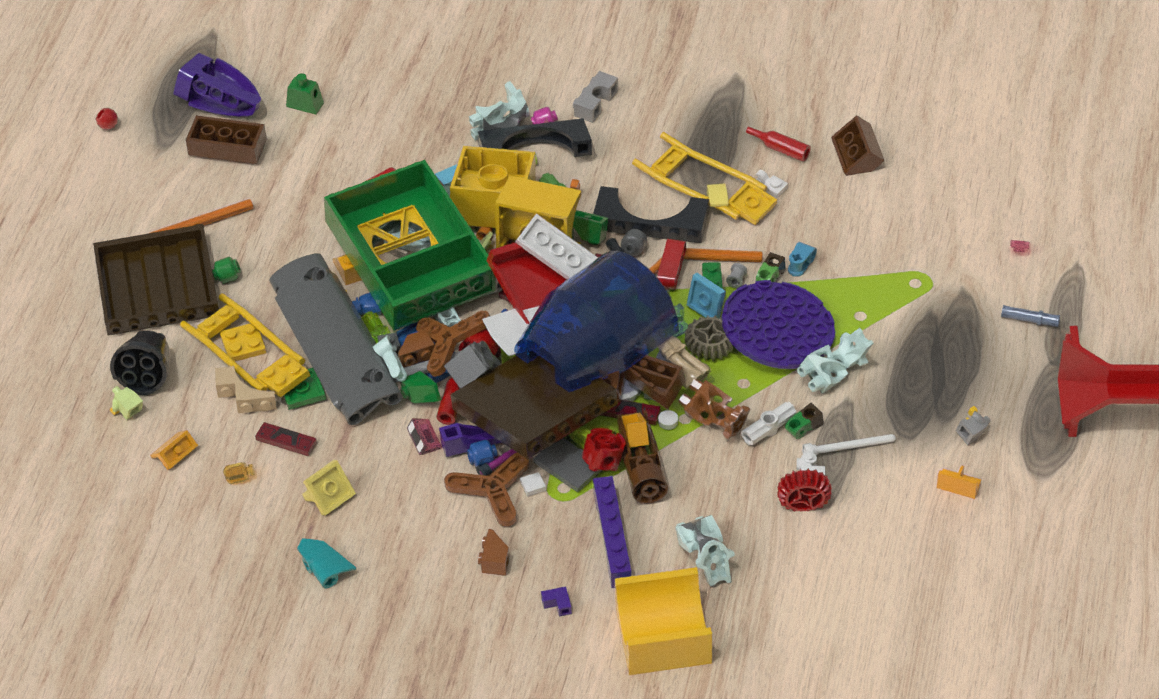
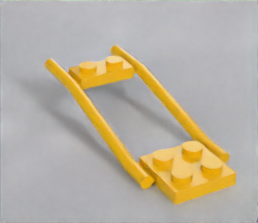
(748, 202)
(279, 376)

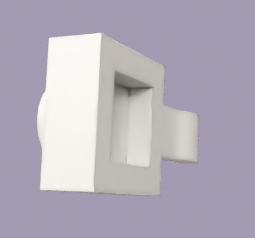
(774, 185)

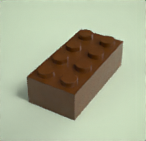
(226, 139)

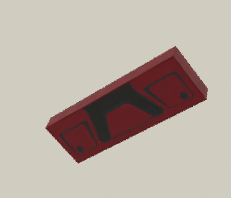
(629, 407)
(286, 439)

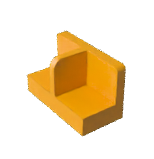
(958, 483)

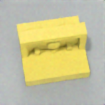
(328, 488)

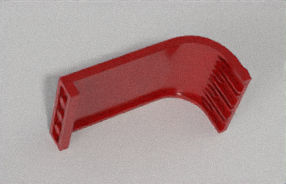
(522, 276)

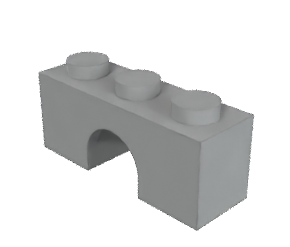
(589, 102)

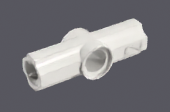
(768, 423)

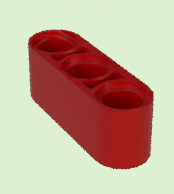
(671, 263)

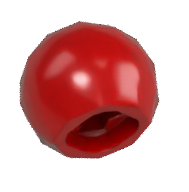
(106, 118)

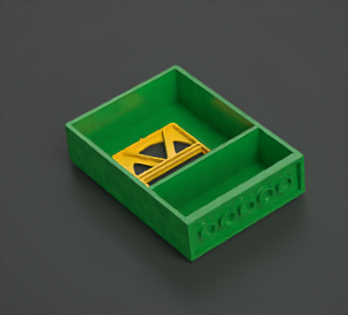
(421, 282)

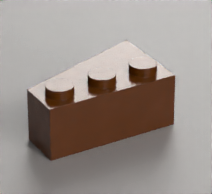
(657, 379)

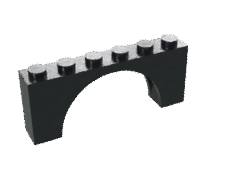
(568, 134)
(684, 226)

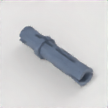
(1030, 316)

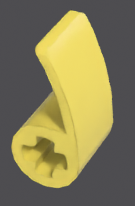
(717, 195)

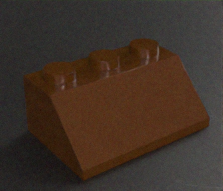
(857, 147)

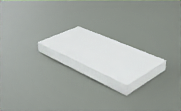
(554, 247)

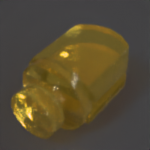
(238, 472)

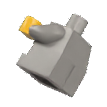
(972, 428)

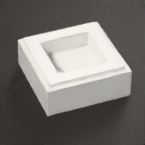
(532, 484)

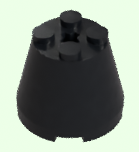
(142, 362)

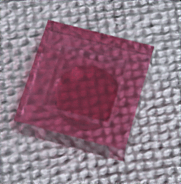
(1019, 246)

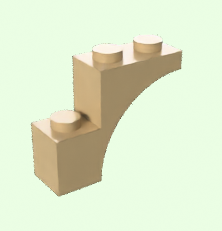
(246, 397)

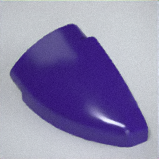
(216, 87)

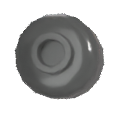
(634, 242)

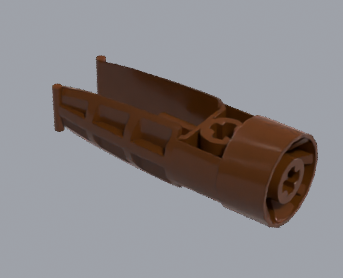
(644, 471)

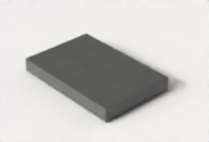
(566, 464)

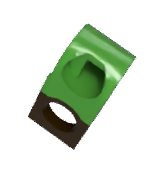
(771, 270)

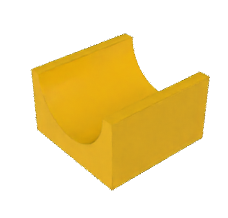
(481, 178)
(524, 199)
(662, 621)

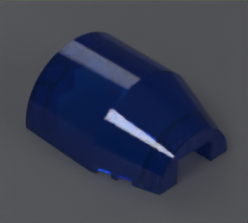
(599, 321)

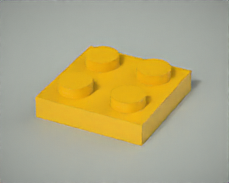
(242, 342)

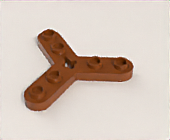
(448, 337)
(497, 497)

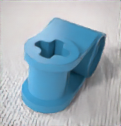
(801, 258)

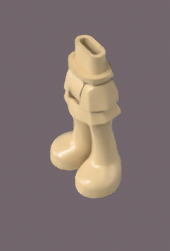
(693, 368)

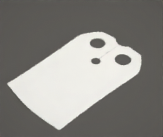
(508, 327)

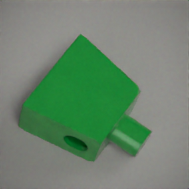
(304, 95)

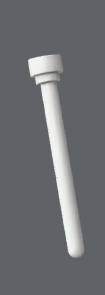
(847, 444)

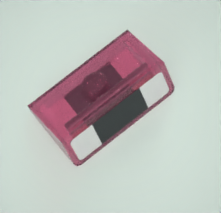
(423, 436)

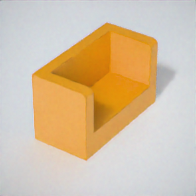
(635, 429)

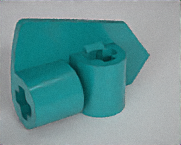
(323, 561)

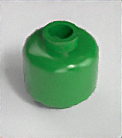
(226, 270)

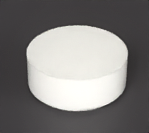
(668, 419)

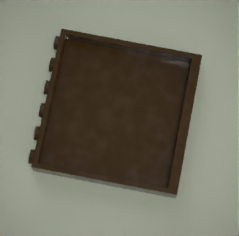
(527, 407)

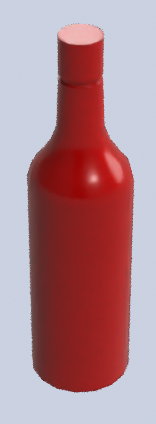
(782, 143)
(445, 412)

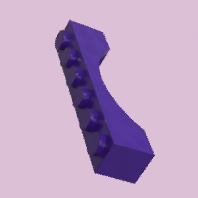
(458, 438)
(612, 528)

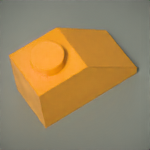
(346, 270)

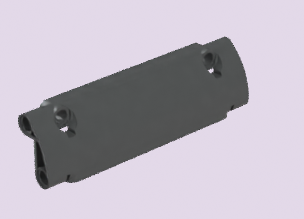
(333, 337)

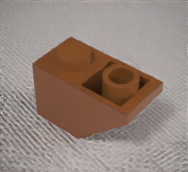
(416, 349)
(495, 555)

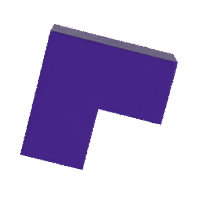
(557, 598)

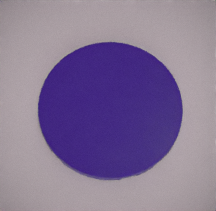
(777, 323)

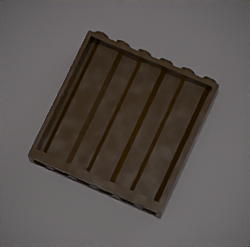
(155, 279)

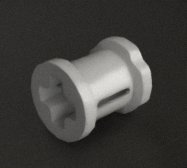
(738, 271)

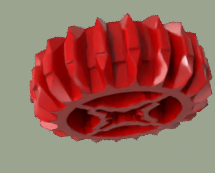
(804, 490)

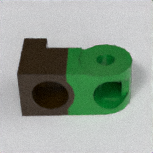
(804, 421)

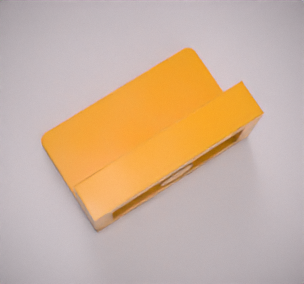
(175, 449)

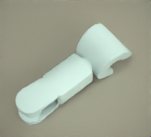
(387, 352)

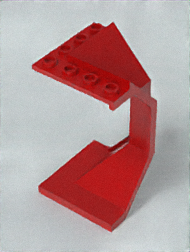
(1091, 383)

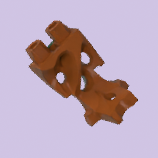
(704, 401)

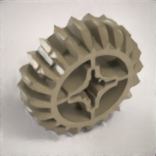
(707, 338)

